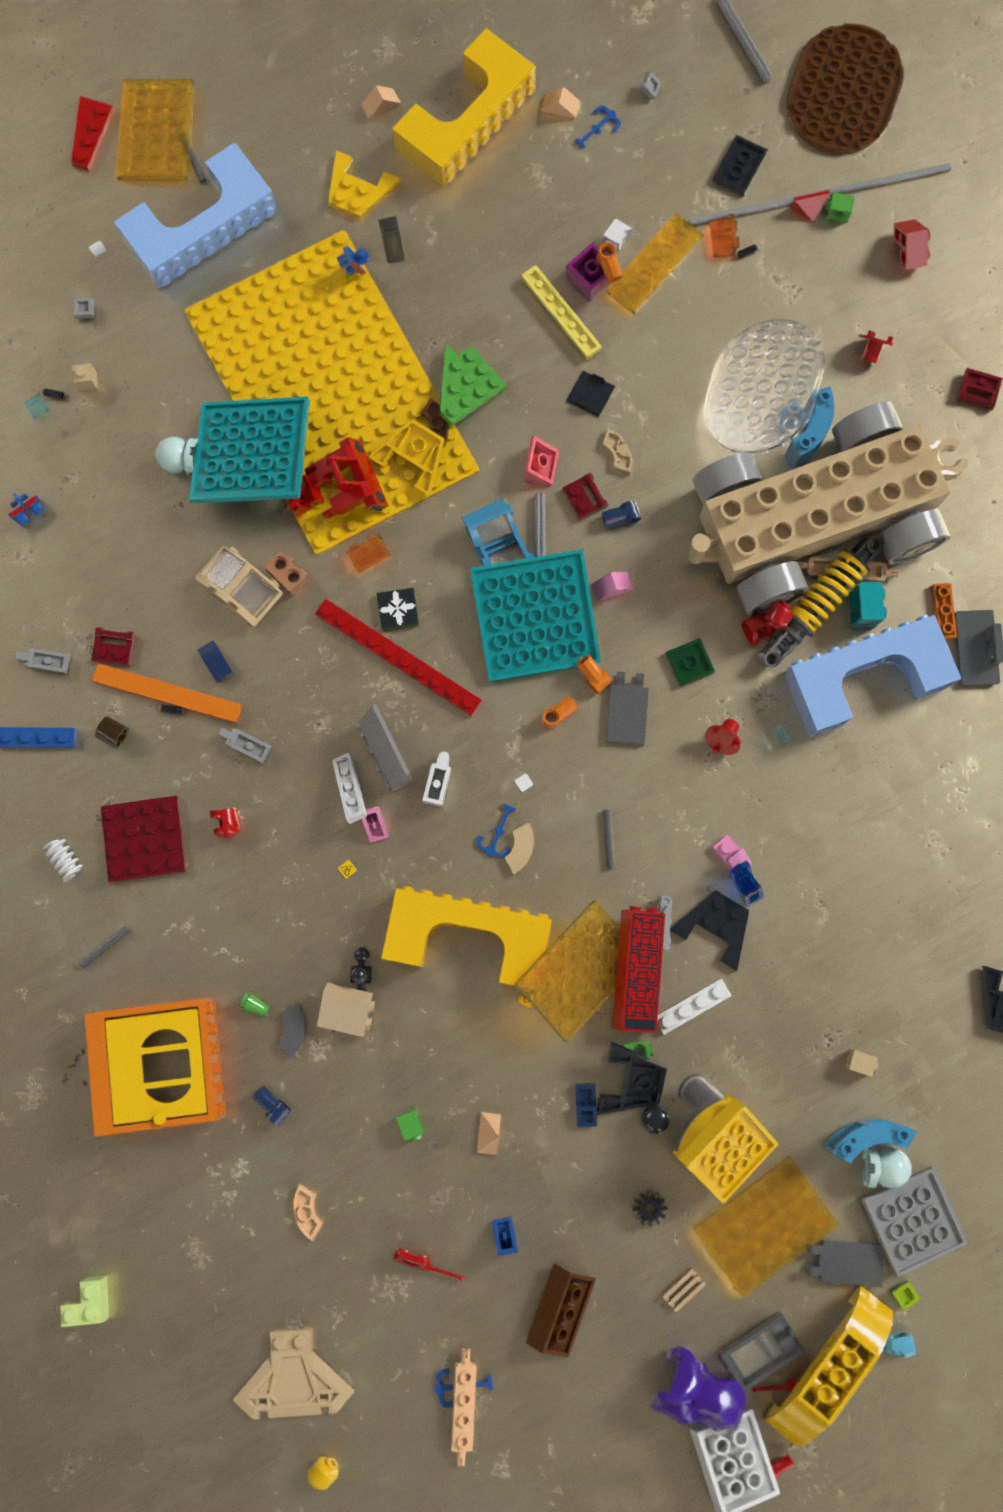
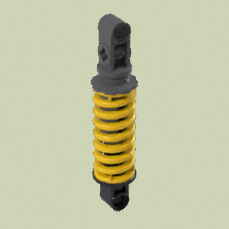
(821, 598)

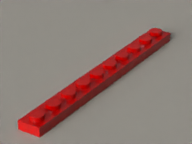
(398, 657)

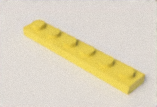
(561, 312)

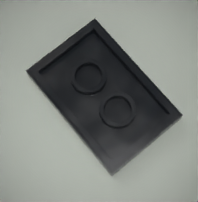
(740, 165)

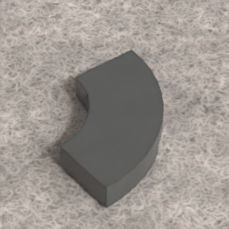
(294, 1030)

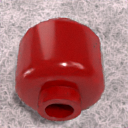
(779, 615)

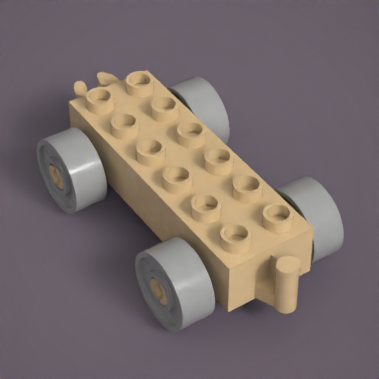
(874, 482)

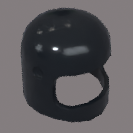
(655, 1119)

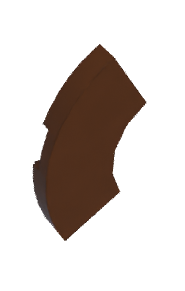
(435, 420)

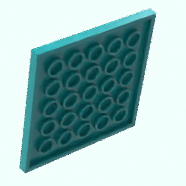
(250, 450)
(535, 614)

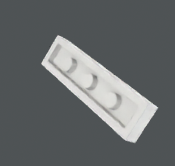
(349, 788)
(692, 1006)

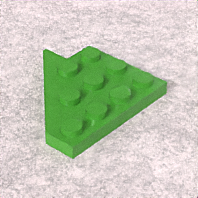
(466, 384)

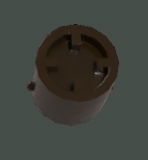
(111, 732)

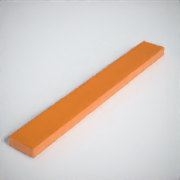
(167, 693)

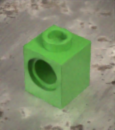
(839, 206)
(647, 1048)
(410, 1125)

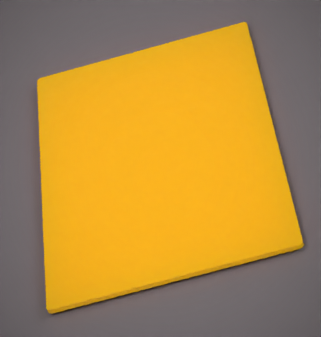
(329, 338)

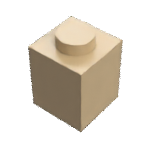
(85, 377)
(861, 1063)

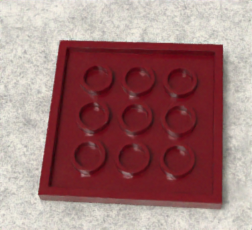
(143, 839)

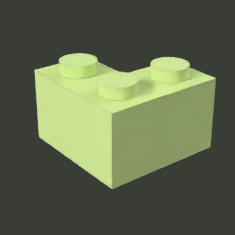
(91, 1308)

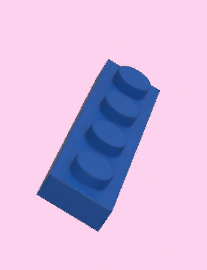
(37, 737)

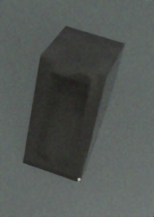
(391, 239)

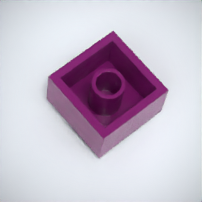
(587, 273)

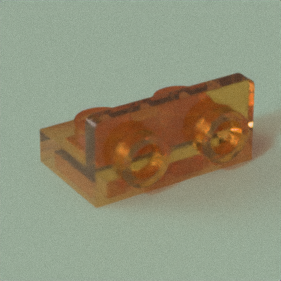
(724, 237)
(368, 553)

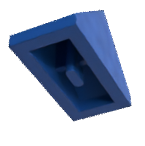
(505, 1236)

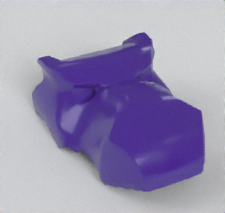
(699, 1394)

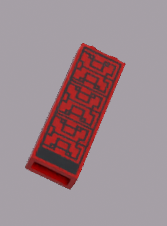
(638, 970)

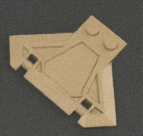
(293, 1380)

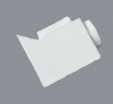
(617, 234)

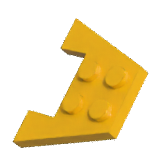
(356, 195)
(417, 446)

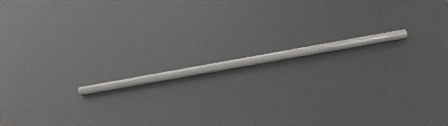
(842, 189)

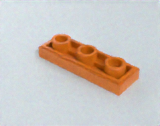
(943, 599)

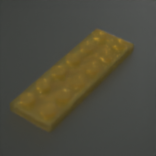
(655, 263)

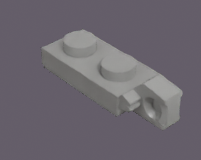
(44, 660)
(246, 744)
(664, 906)

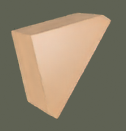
(380, 101)
(561, 103)

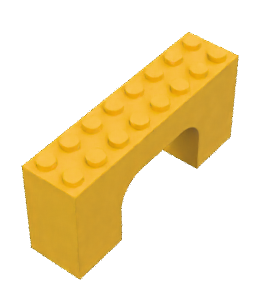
(446, 146)
(419, 914)

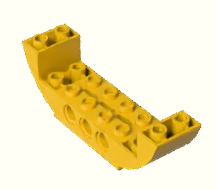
(834, 1372)

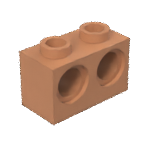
(283, 575)

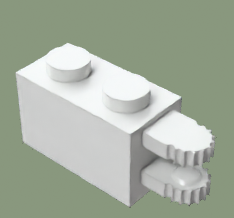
(438, 781)

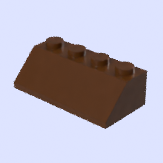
(560, 1311)

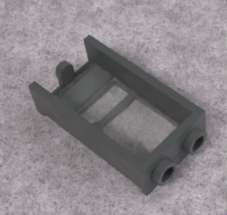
(761, 1351)

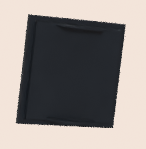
(590, 393)

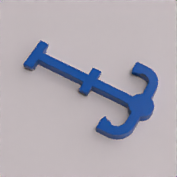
(611, 115)
(490, 851)
(440, 1388)

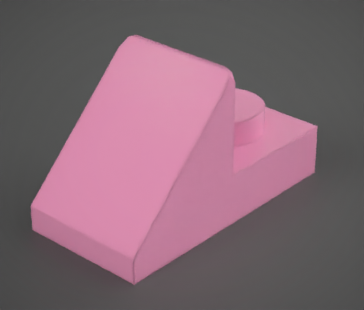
(730, 852)

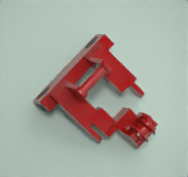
(363, 490)

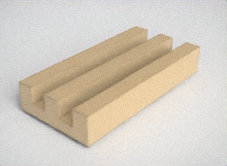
(693, 1292)

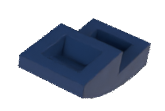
(215, 661)
(586, 1104)

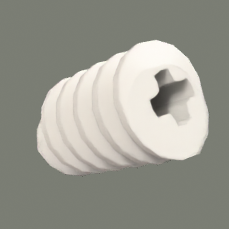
(62, 859)

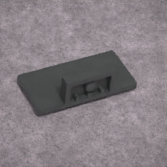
(979, 647)

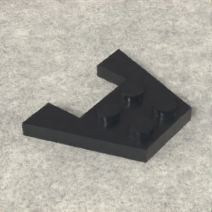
(722, 919)
(993, 998)
(641, 1081)

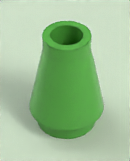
(253, 1005)

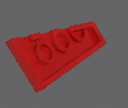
(90, 129)

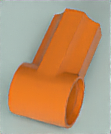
(609, 263)
(596, 677)
(560, 712)

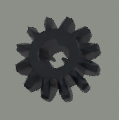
(642, 1213)

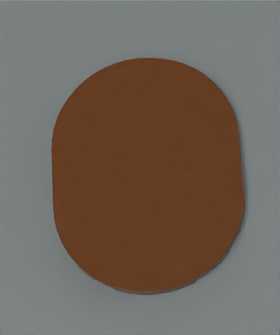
(844, 88)

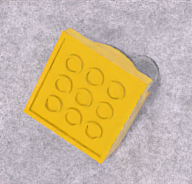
(720, 1138)

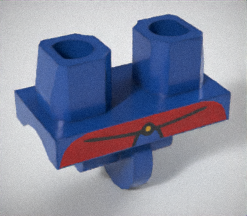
(352, 261)
(32, 504)

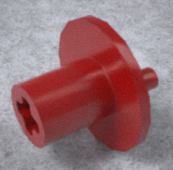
(874, 346)
(724, 737)

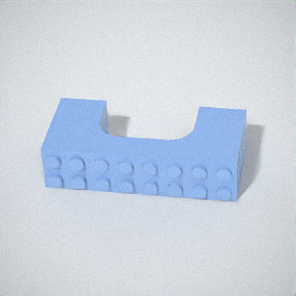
(172, 251)
(913, 647)

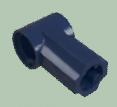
(626, 513)
(275, 1109)

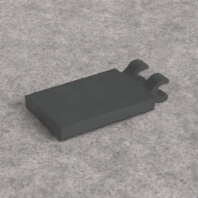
(627, 711)
(847, 1262)

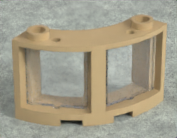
(232, 577)

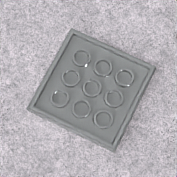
(914, 1222)

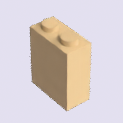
(346, 1009)

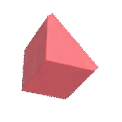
(541, 462)

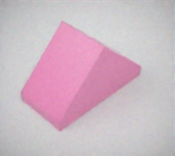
(612, 585)
(375, 825)

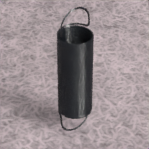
(746, 251)
(53, 393)
(171, 709)

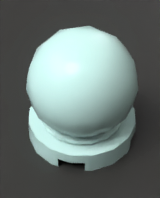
(176, 455)
(887, 1167)

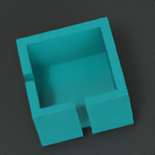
(869, 599)

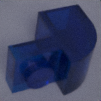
(745, 883)

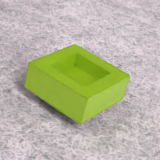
(905, 1295)

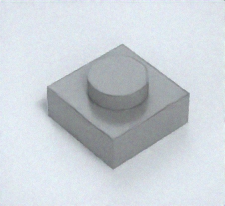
(650, 85)
(84, 307)

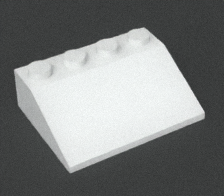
(735, 1464)

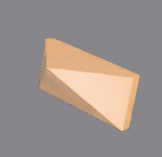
(488, 1133)

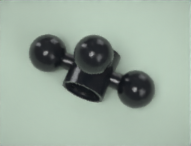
(361, 974)

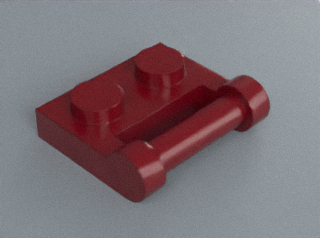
(981, 383)
(579, 499)
(110, 652)

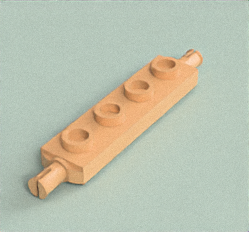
(816, 567)
(463, 1407)

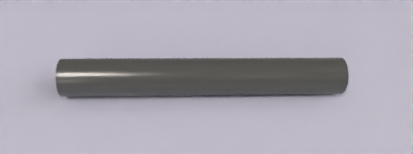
(196, 166)
(608, 838)
(104, 946)

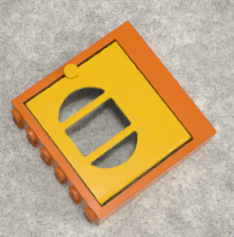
(117, 1067)

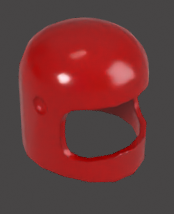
(751, 625)
(228, 822)

